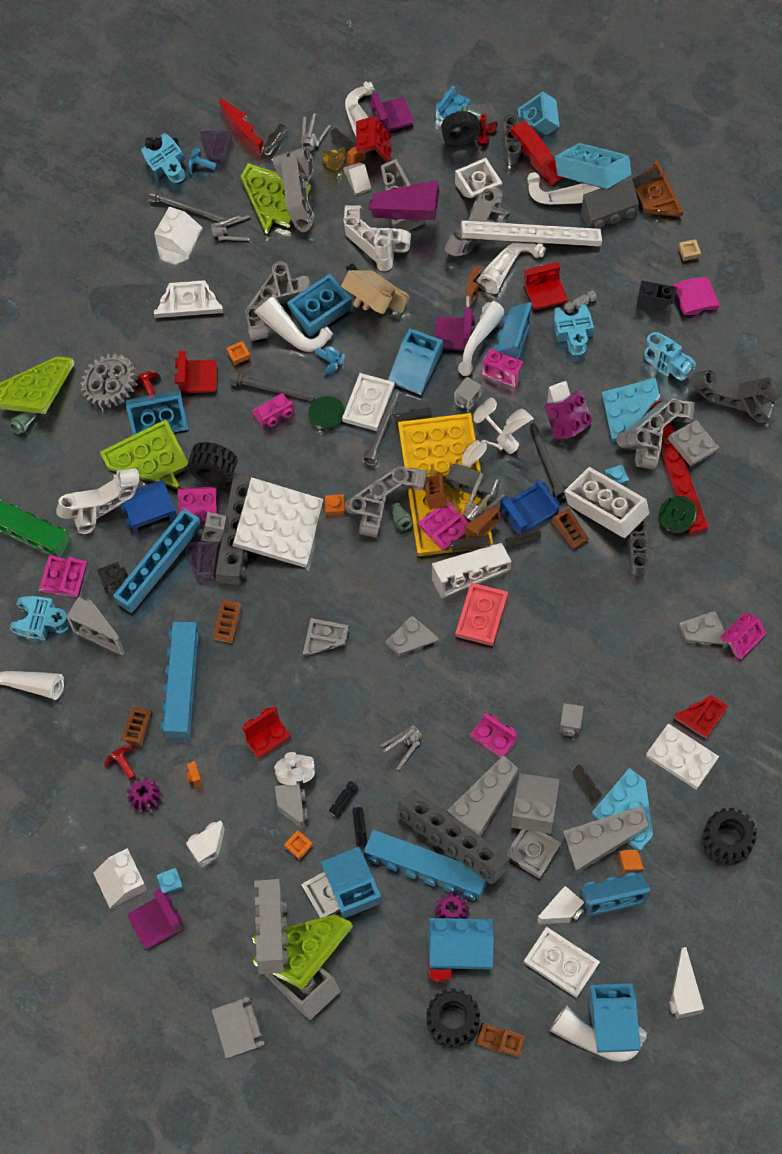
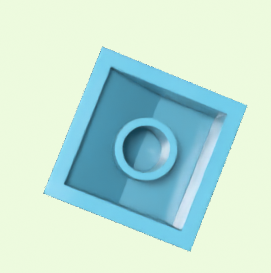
(540, 114)

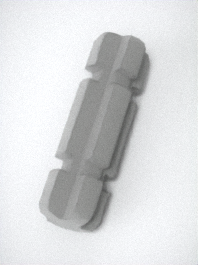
(583, 299)

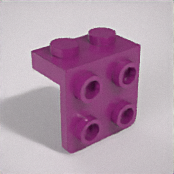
(392, 113)
(455, 331)
(568, 415)
(155, 920)

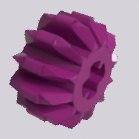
(147, 799)
(459, 907)

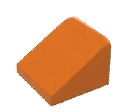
(630, 861)

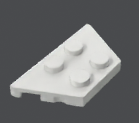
(188, 299)

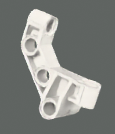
(376, 242)
(92, 504)

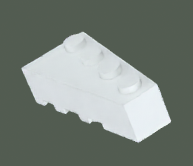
(472, 567)

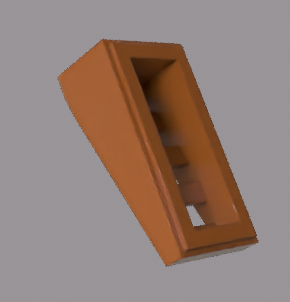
(435, 493)
(556, 520)
(483, 523)
(230, 606)
(136, 741)

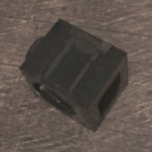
(110, 570)

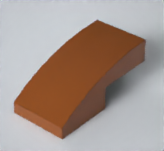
(472, 286)
(500, 1040)

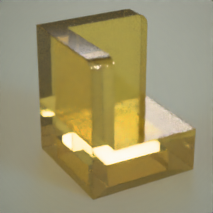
(333, 158)

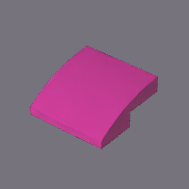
(696, 296)
(443, 525)
(62, 576)

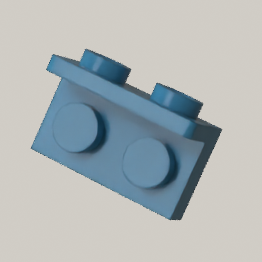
(450, 103)

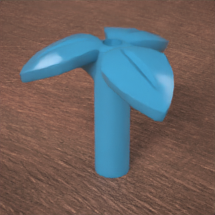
(194, 158)
(331, 355)

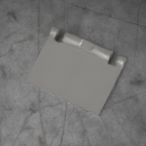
(237, 1028)

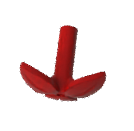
(486, 129)
(145, 379)
(118, 755)

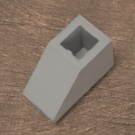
(290, 803)

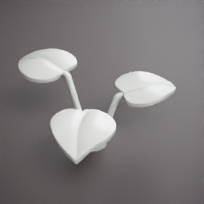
(505, 439)

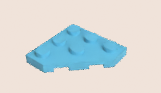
(629, 404)
(626, 795)

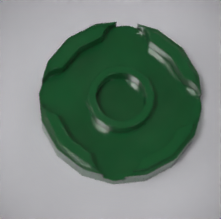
(326, 413)
(678, 514)

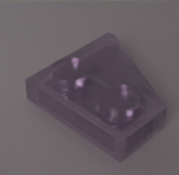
(216, 144)
(203, 558)

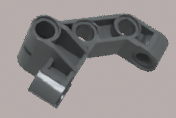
(752, 396)

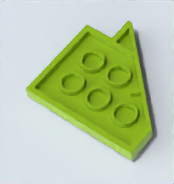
(267, 196)
(35, 387)
(151, 452)
(310, 947)

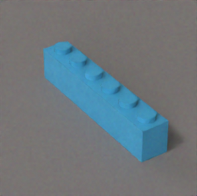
(157, 560)
(180, 680)
(423, 864)

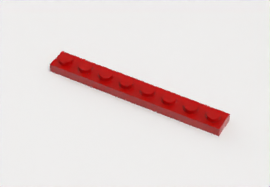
(680, 476)

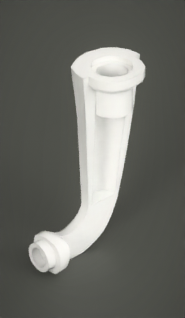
(352, 106)
(563, 196)
(495, 272)
(491, 316)
(276, 317)
(40, 683)
(580, 1032)

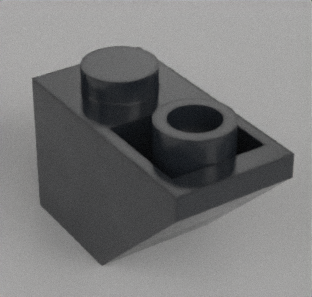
(655, 295)

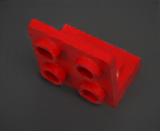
(544, 286)
(265, 732)

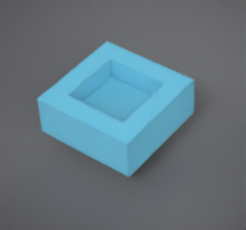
(617, 474)
(169, 881)

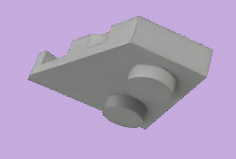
(703, 630)
(324, 636)
(411, 637)

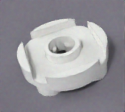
(294, 769)

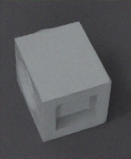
(467, 393)
(213, 527)
(571, 719)

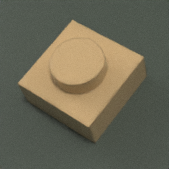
(689, 250)

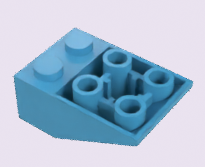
(416, 361)
(351, 882)
(614, 1017)

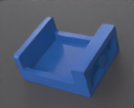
(148, 505)
(530, 507)

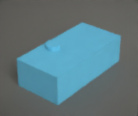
(593, 165)

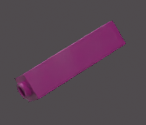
(407, 202)

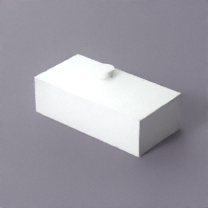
(607, 502)

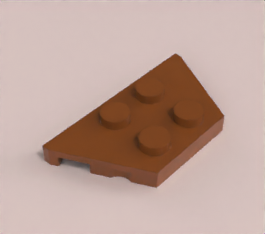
(658, 195)

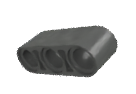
(512, 146)
(464, 480)
(638, 555)

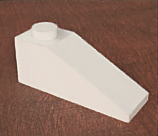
(685, 993)

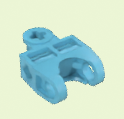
(166, 159)
(574, 329)
(673, 361)
(41, 618)

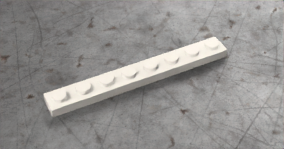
(531, 233)

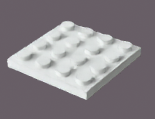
(278, 522)

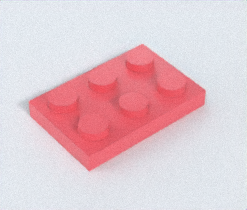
(481, 614)

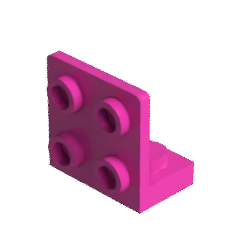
(198, 501)

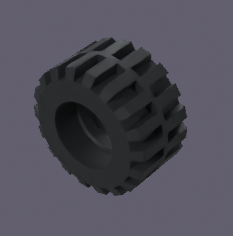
(212, 463)
(732, 820)
(458, 1000)

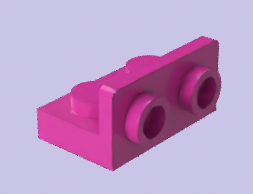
(501, 367)
(273, 411)
(744, 634)
(494, 735)

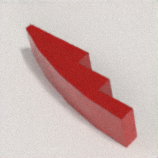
(238, 122)
(535, 148)

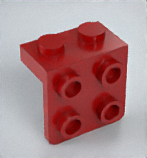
(373, 135)
(195, 375)

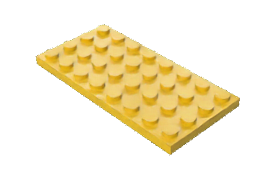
(434, 447)

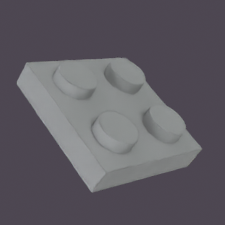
(693, 443)
(533, 851)

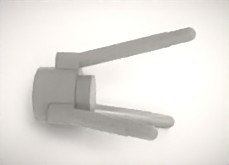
(309, 139)
(220, 229)
(475, 510)
(408, 736)

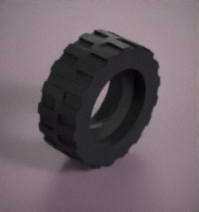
(459, 119)

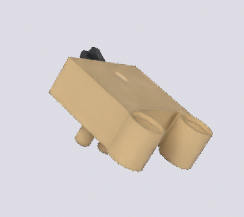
(373, 291)

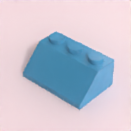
(320, 305)
(515, 329)
(152, 409)
(614, 893)
(460, 943)

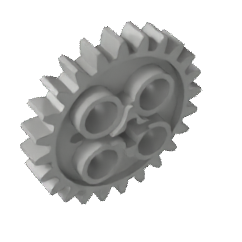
(109, 381)

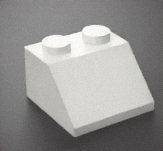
(475, 178)
(177, 232)
(119, 879)

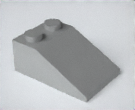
(90, 623)
(535, 803)
(313, 997)

